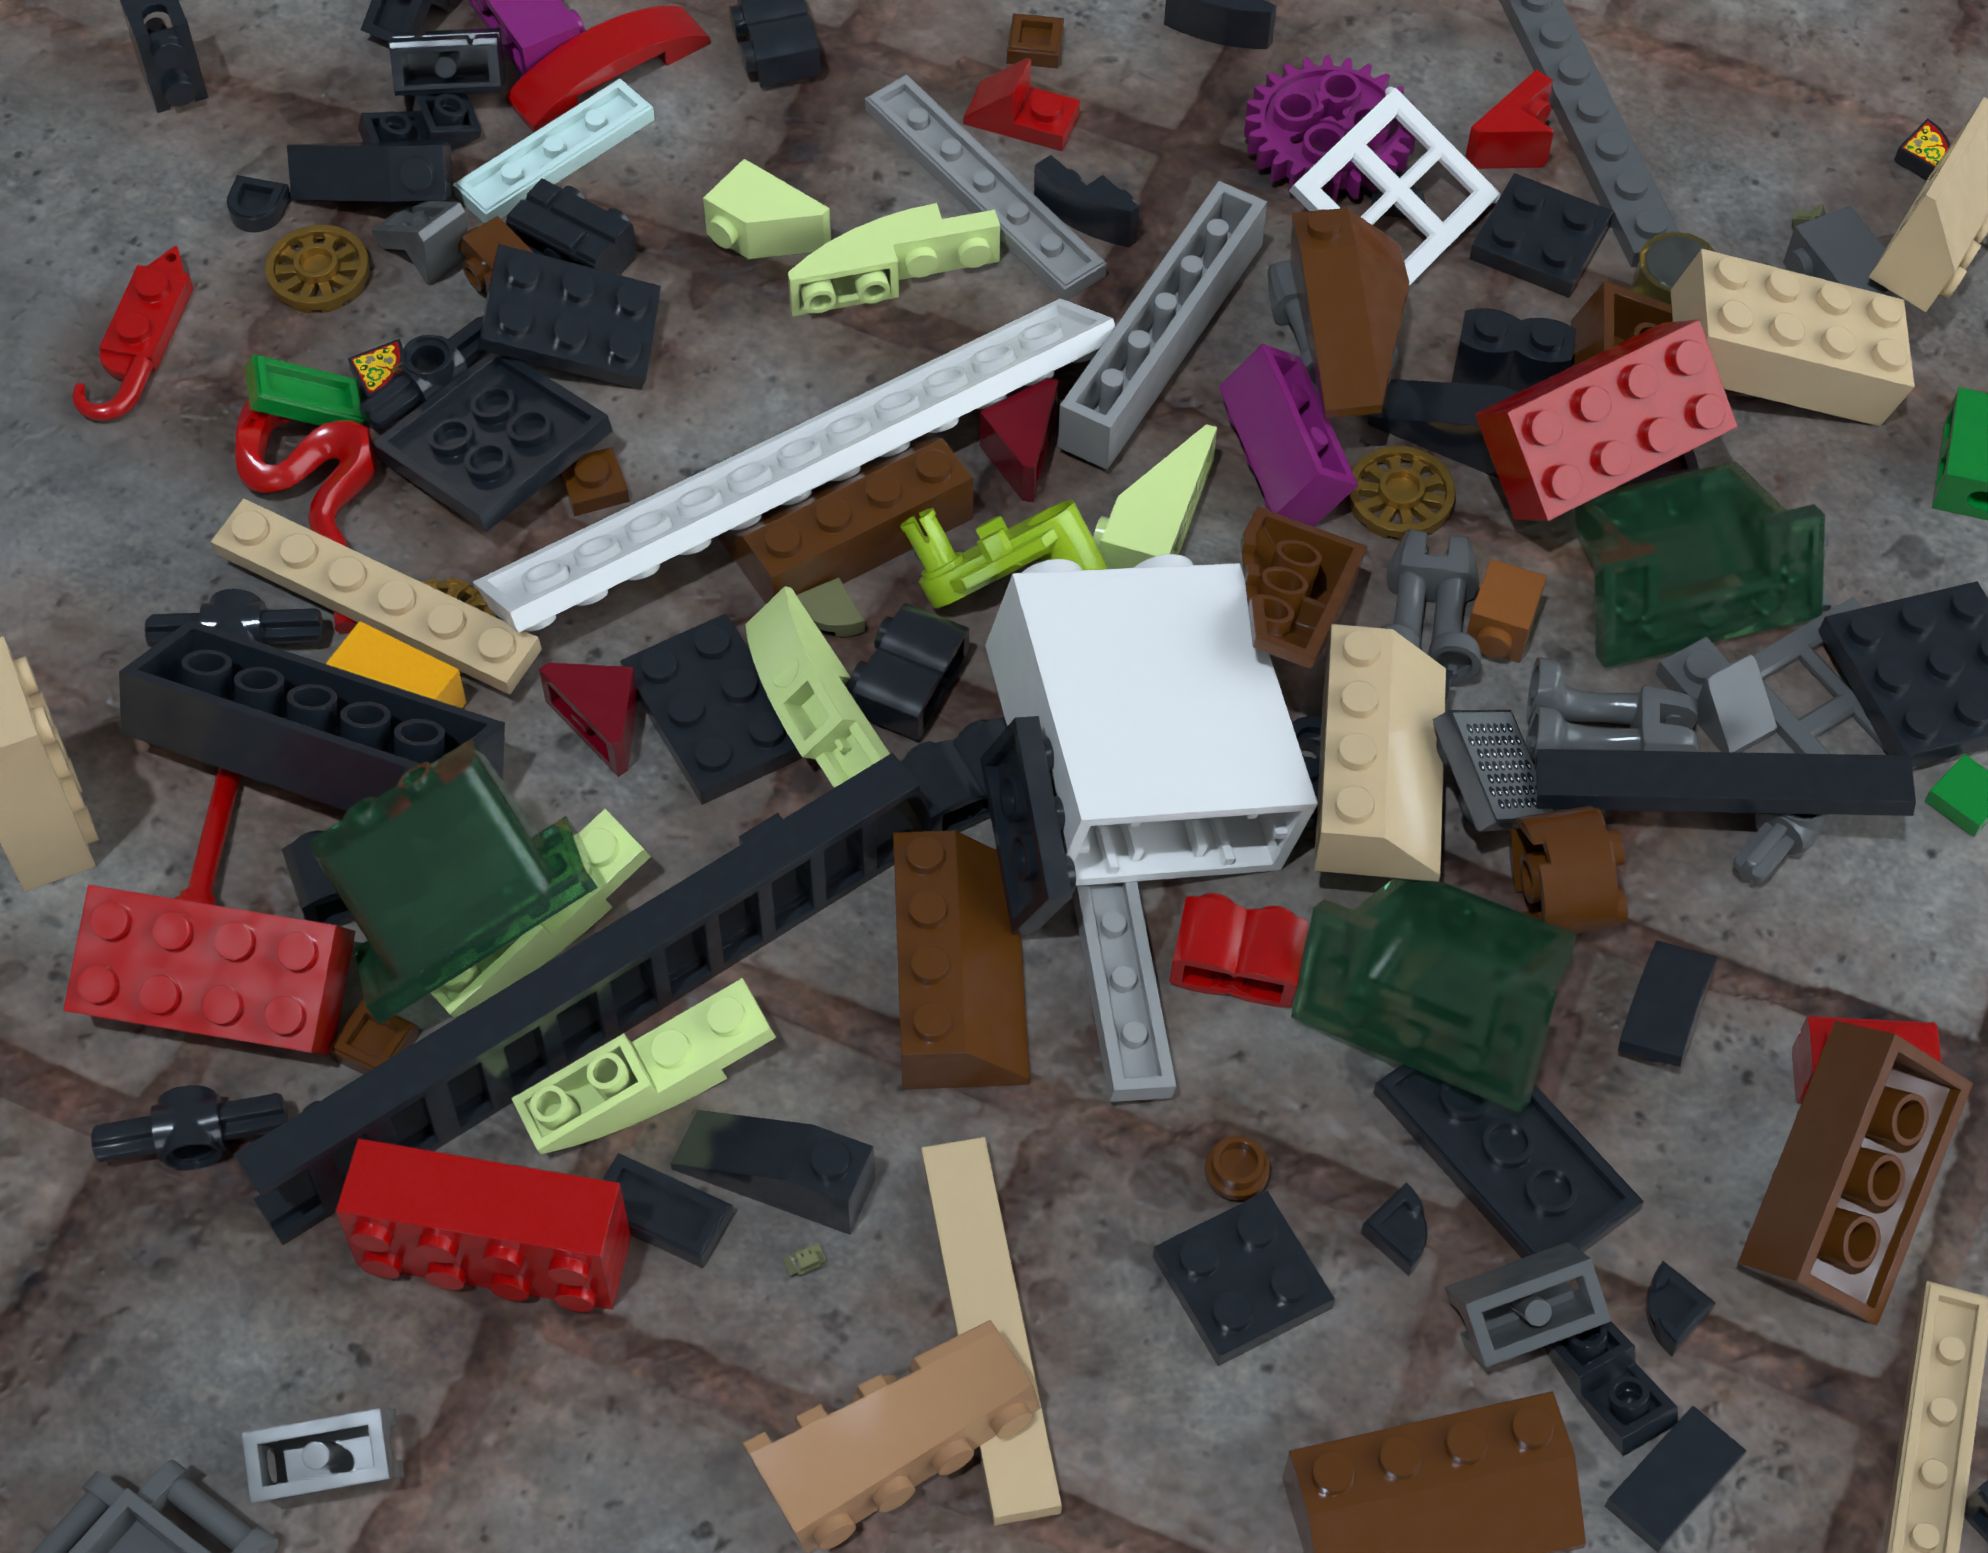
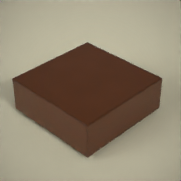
(1035, 39)
(367, 1043)

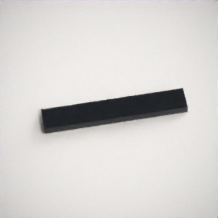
(1726, 782)

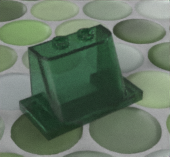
(1698, 562)
(445, 875)
(1437, 984)

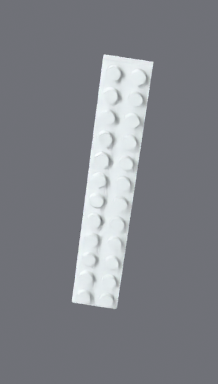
(790, 465)

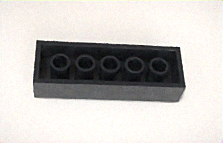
(289, 717)

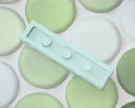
(554, 150)

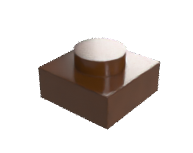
(594, 482)

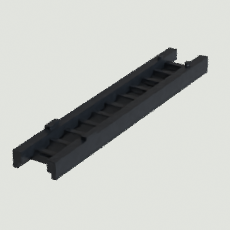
(585, 995)

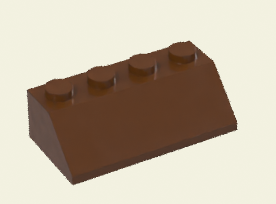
(853, 521)
(956, 966)
(1856, 1171)
(1443, 1485)

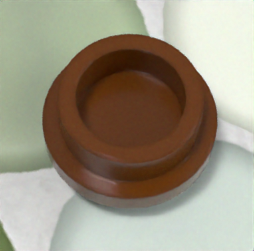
(1237, 1168)

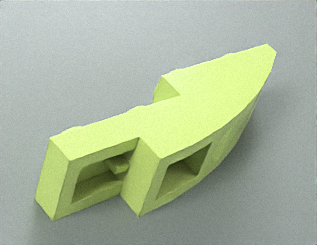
(874, 257)
(809, 689)
(613, 859)
(644, 1077)

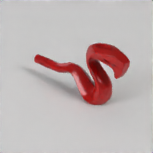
(333, 440)

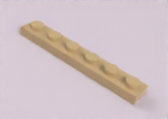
(376, 595)

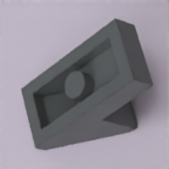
(428, 234)
(1729, 696)

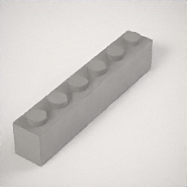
(1161, 325)

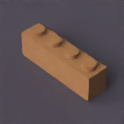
(894, 1436)

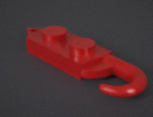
(139, 333)

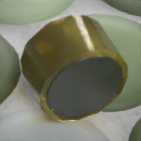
(1664, 262)

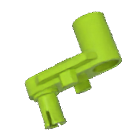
(1049, 535)

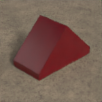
(1019, 433)
(596, 705)

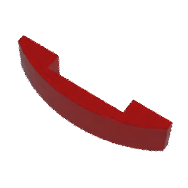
(600, 55)

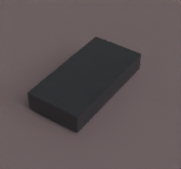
(670, 1211)
(1675, 1478)

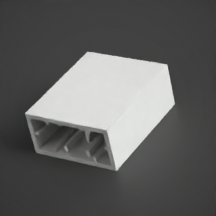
(1155, 718)

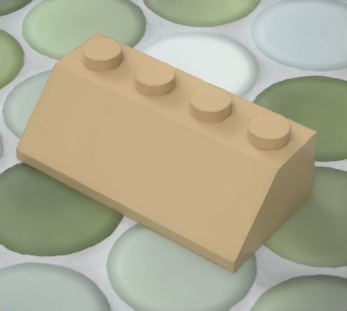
(1943, 222)
(1379, 757)

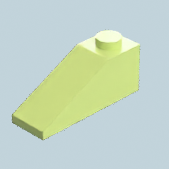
(1159, 506)

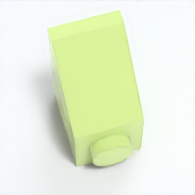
(764, 215)

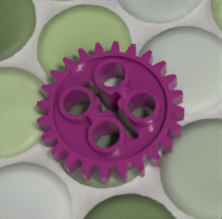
(1310, 111)

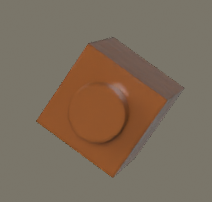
(1506, 610)

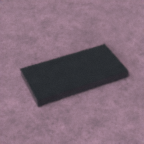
(1520, 1169)

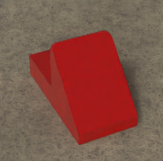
(1015, 109)
(1514, 128)

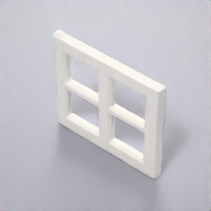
(1395, 189)

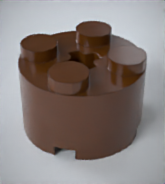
(1569, 869)

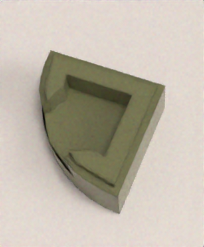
(833, 609)

